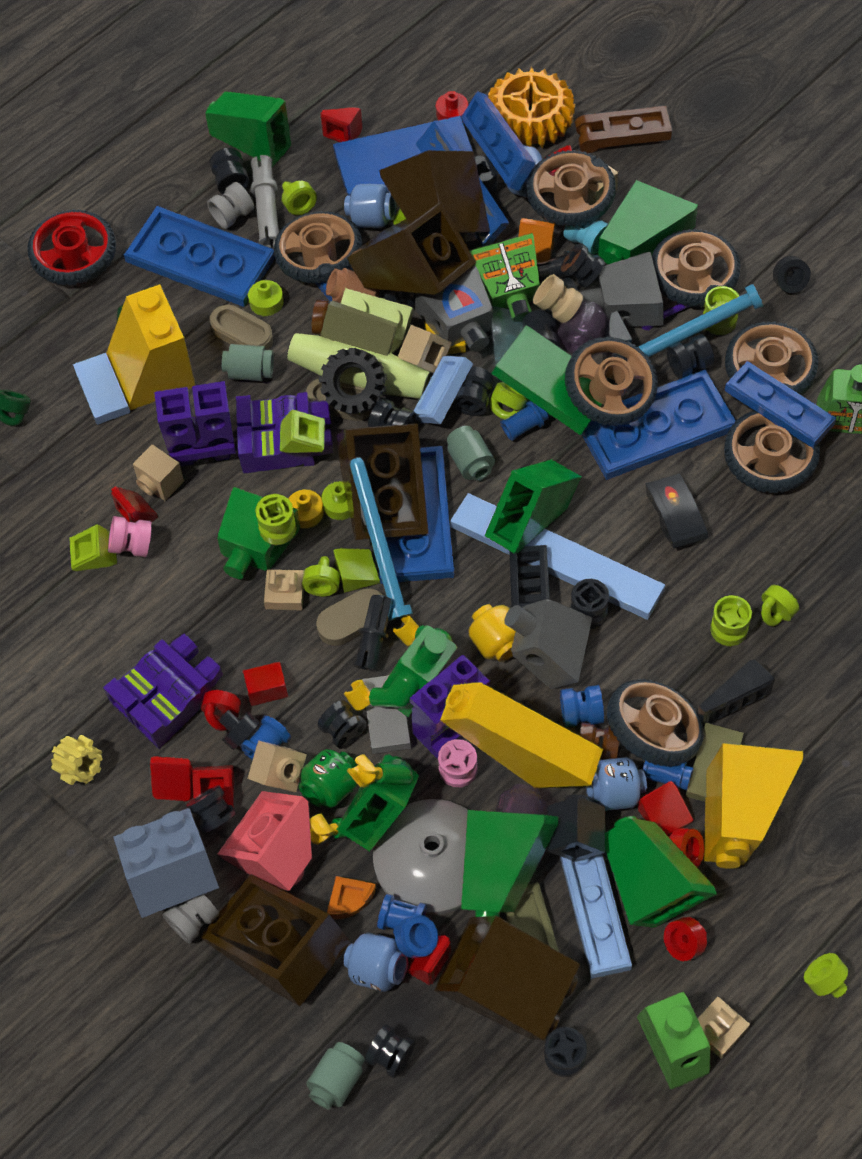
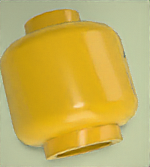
(491, 634)

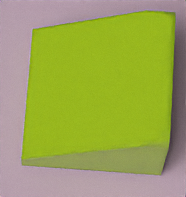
(302, 433)
(90, 549)
(355, 568)

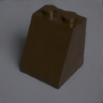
(443, 178)
(414, 254)
(508, 977)

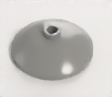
(418, 874)

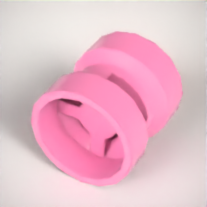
(138, 536)

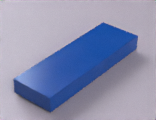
(780, 404)

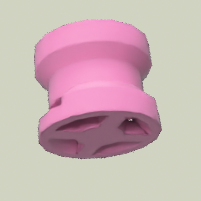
(460, 754)

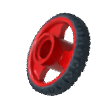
(71, 247)

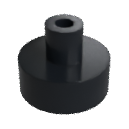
(791, 274)
(237, 728)

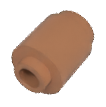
(346, 279)

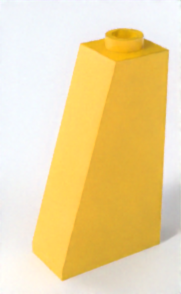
(520, 738)

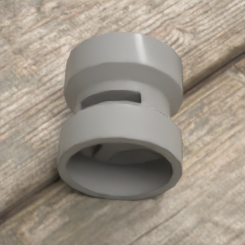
(230, 205)
(190, 916)

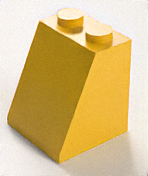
(148, 348)
(743, 798)

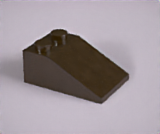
(395, 477)
(277, 938)

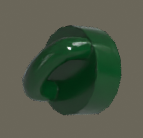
(15, 403)

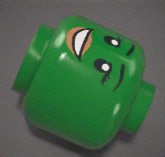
(326, 778)

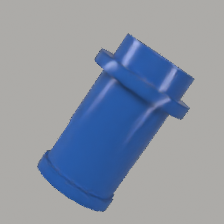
(524, 420)
(663, 774)

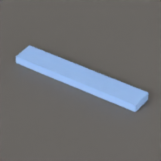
(569, 560)

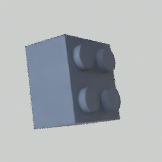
(165, 862)

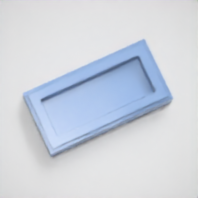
(101, 388)
(442, 389)

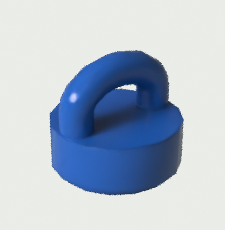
(416, 936)

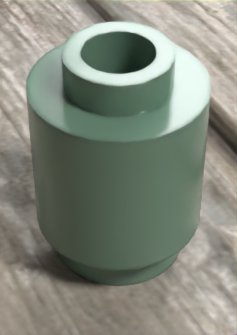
(248, 362)
(470, 453)
(335, 1076)

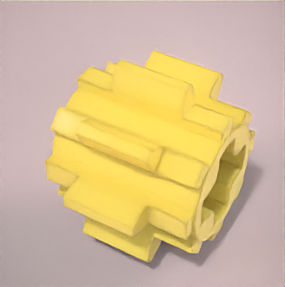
(76, 759)

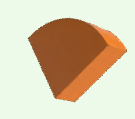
(349, 897)

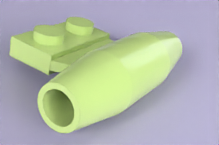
(402, 377)

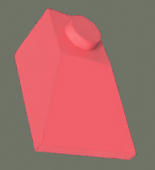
(272, 840)

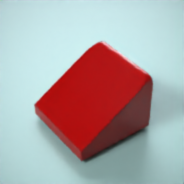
(341, 123)
(132, 505)
(265, 683)
(211, 776)
(171, 778)
(665, 808)
(429, 966)

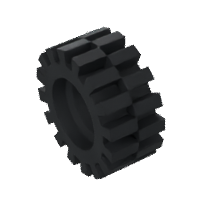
(331, 380)

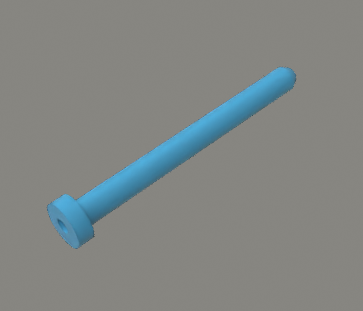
(749, 299)
(378, 540)

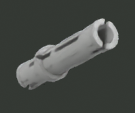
(264, 191)

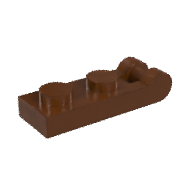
(623, 128)

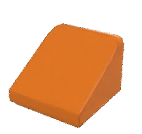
(543, 236)

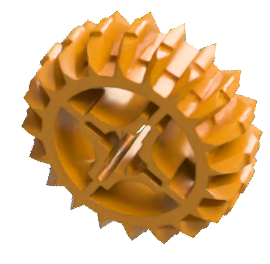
(550, 103)

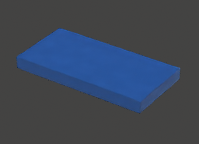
(364, 157)
(199, 255)
(679, 419)
(430, 554)

